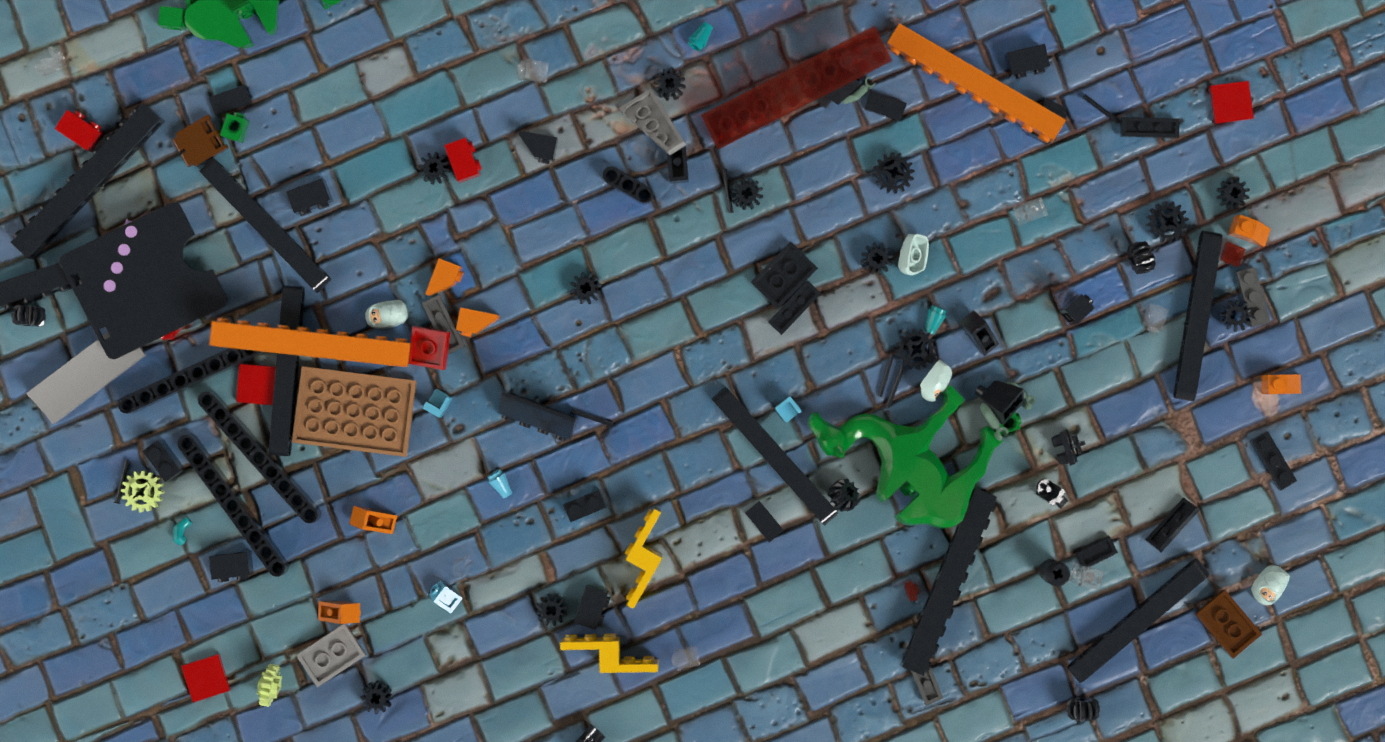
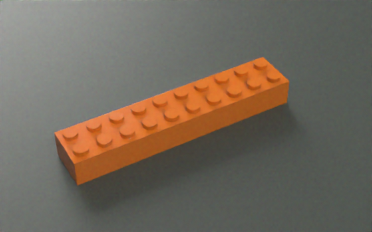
(309, 344)

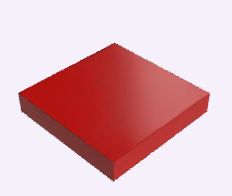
(1231, 102)
(429, 347)
(255, 384)
(206, 678)

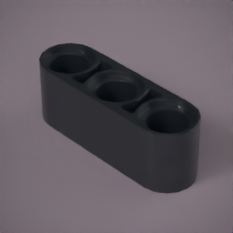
(623, 177)

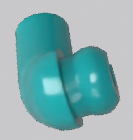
(178, 530)

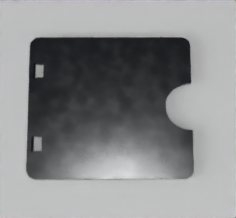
(154, 289)

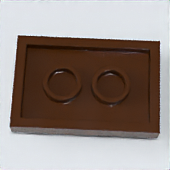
(1228, 624)

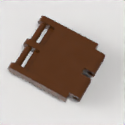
(199, 142)

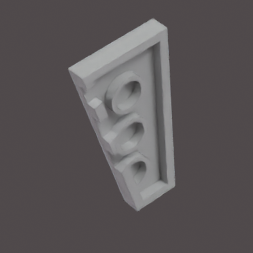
(653, 120)

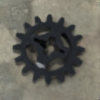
(884, 170)
(1172, 216)
(905, 341)

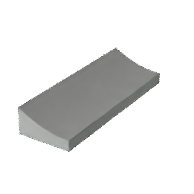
(80, 380)

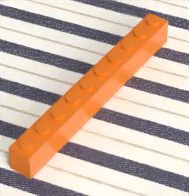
(975, 83)

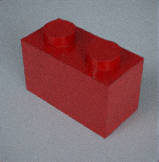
(80, 131)
(463, 160)

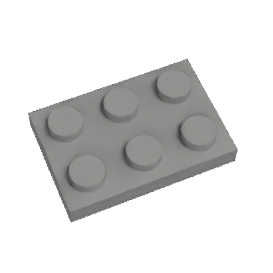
(331, 655)

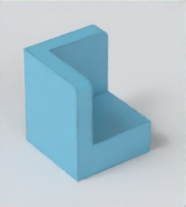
(438, 403)
(787, 409)

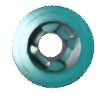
(700, 37)
(934, 319)

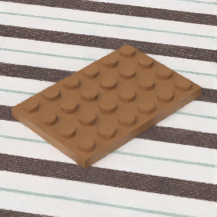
(354, 411)

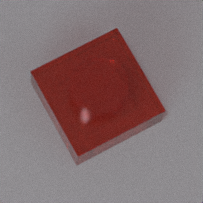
(1232, 254)
(911, 590)

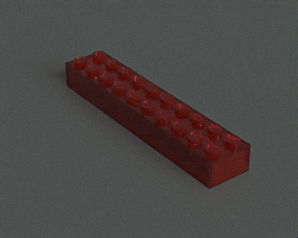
(797, 87)

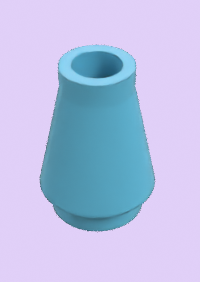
(499, 482)

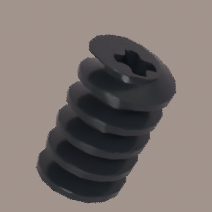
(1062, 572)

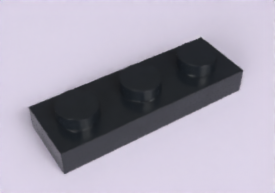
(1149, 127)
(794, 307)
(1273, 460)
(1172, 525)

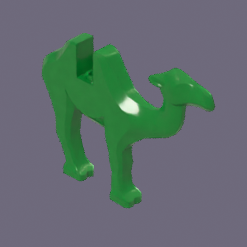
(222, 19)
(910, 463)

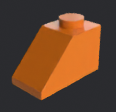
(1249, 230)
(444, 277)
(474, 321)
(1281, 384)
(373, 520)
(339, 612)

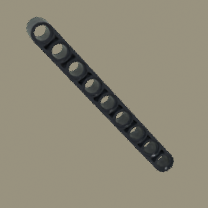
(265, 225)
(1197, 315)
(286, 376)
(190, 379)
(250, 454)
(775, 456)
(224, 501)
(1138, 620)

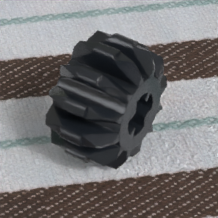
(676, 83)
(427, 168)
(1230, 186)
(742, 188)
(880, 253)
(1141, 257)
(582, 282)
(28, 315)
(1235, 322)
(844, 495)
(551, 616)
(370, 693)
(1083, 708)

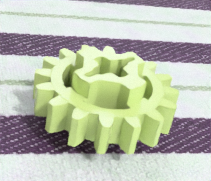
(148, 492)
(269, 685)

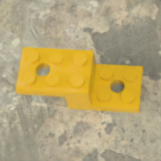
(643, 557)
(609, 653)

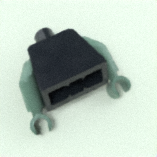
(847, 93)
(1001, 402)

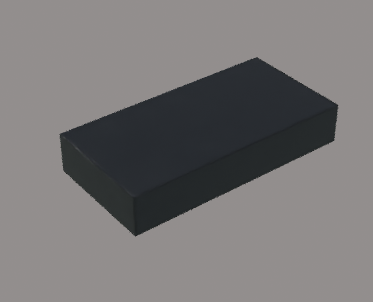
(230, 100)
(885, 106)
(764, 521)
(1096, 552)

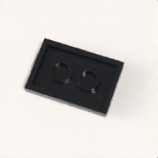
(784, 275)

